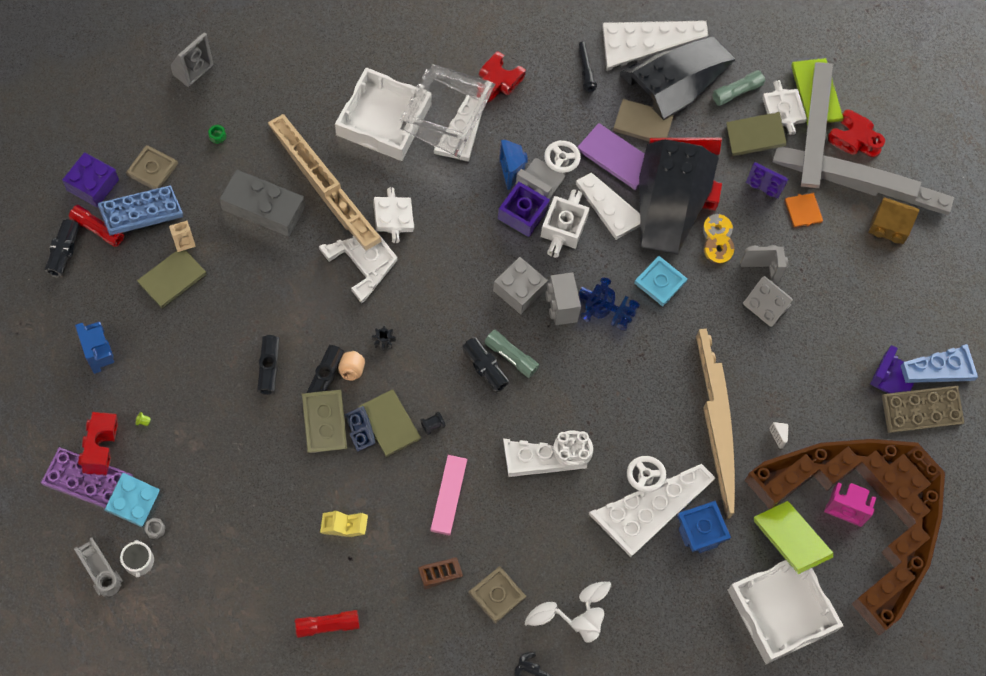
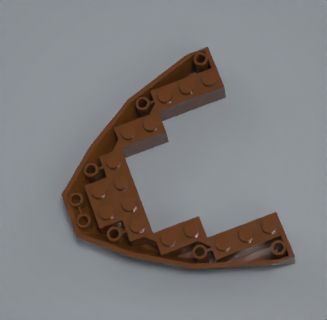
(902, 477)

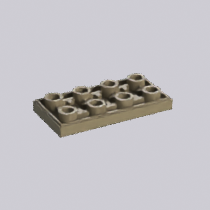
(923, 409)

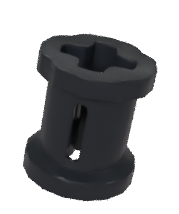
(432, 423)

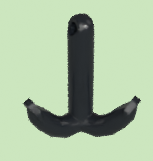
(529, 667)

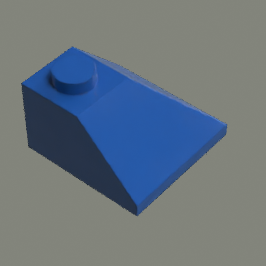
(511, 160)

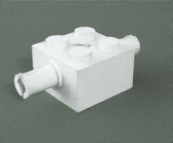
(564, 222)

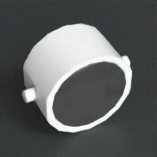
(137, 558)

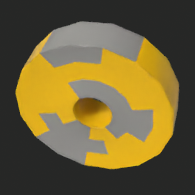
(719, 221)

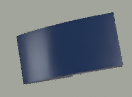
(361, 429)

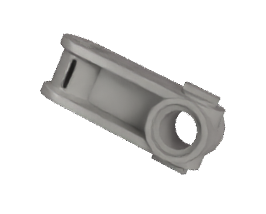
(98, 568)

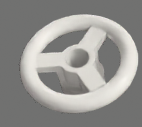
(561, 164)
(645, 482)

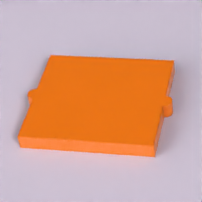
(803, 210)

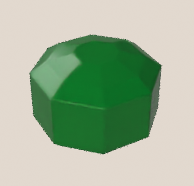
(217, 134)

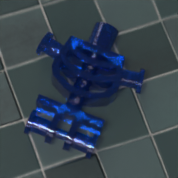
(593, 300)

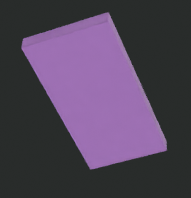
(613, 155)
(67, 477)

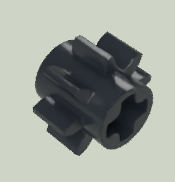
(383, 333)

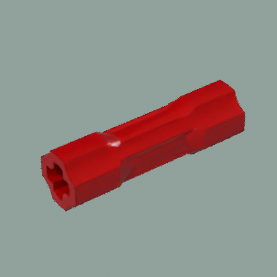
(94, 224)
(314, 625)

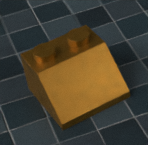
(893, 220)

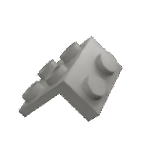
(540, 178)
(766, 257)

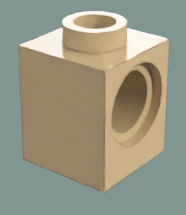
(182, 236)

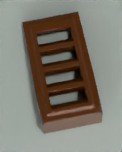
(443, 579)

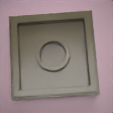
(151, 168)
(497, 594)

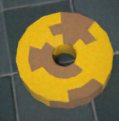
(722, 241)

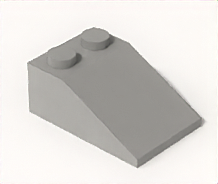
(193, 61)

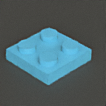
(660, 281)
(132, 499)

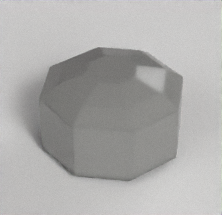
(154, 528)

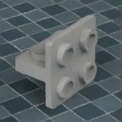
(768, 301)

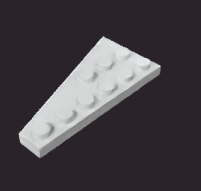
(642, 39)
(643, 514)

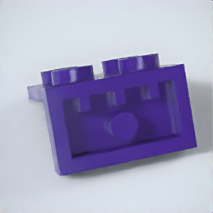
(766, 180)
(889, 374)

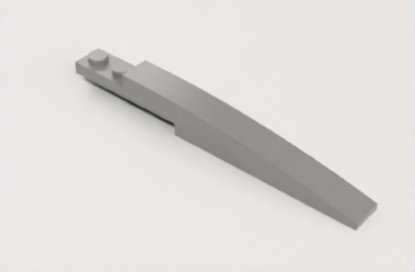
(869, 180)

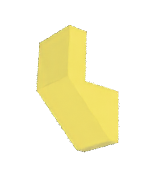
(343, 525)

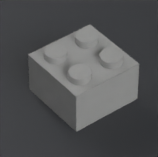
(520, 285)
(563, 299)

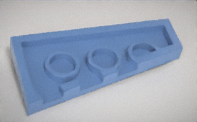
(941, 367)

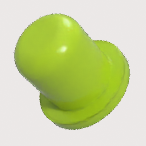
(142, 419)

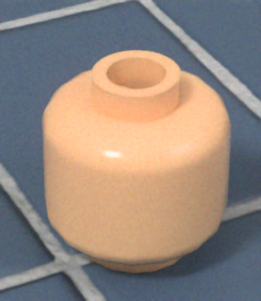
(351, 365)

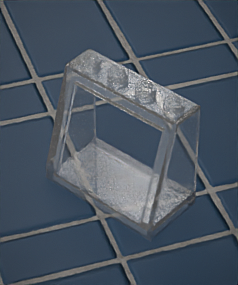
(437, 135)

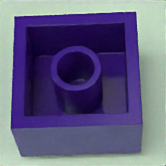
(90, 179)
(523, 209)

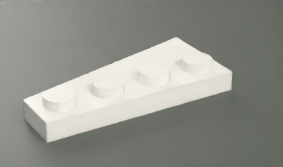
(459, 123)
(611, 208)
(530, 458)

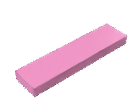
(449, 495)

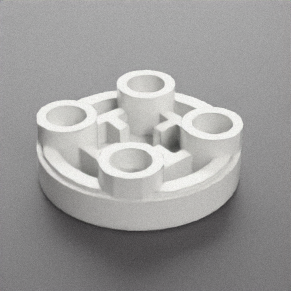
(573, 449)

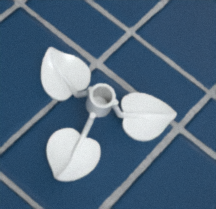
(587, 623)

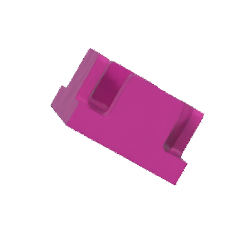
(851, 506)

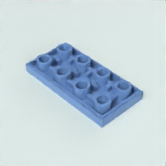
(140, 210)

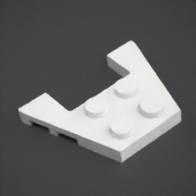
(372, 263)

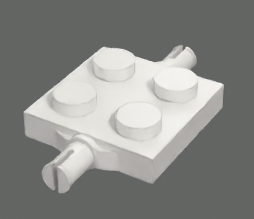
(787, 103)
(393, 214)

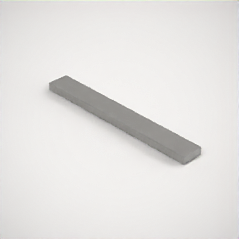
(817, 125)

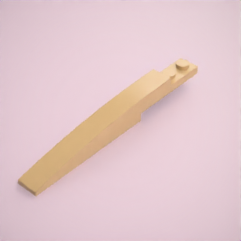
(324, 183)
(718, 421)

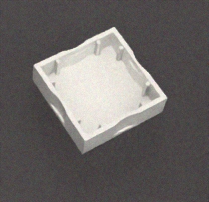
(375, 114)
(784, 610)

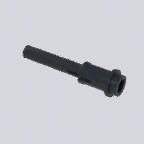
(589, 82)

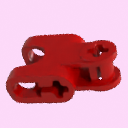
(504, 80)
(858, 137)

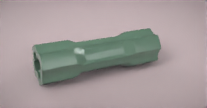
(749, 82)
(523, 362)

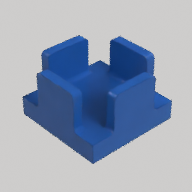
(95, 345)
(703, 527)

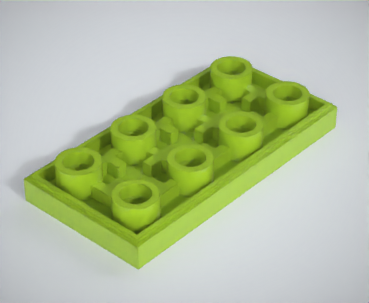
(803, 75)
(793, 537)

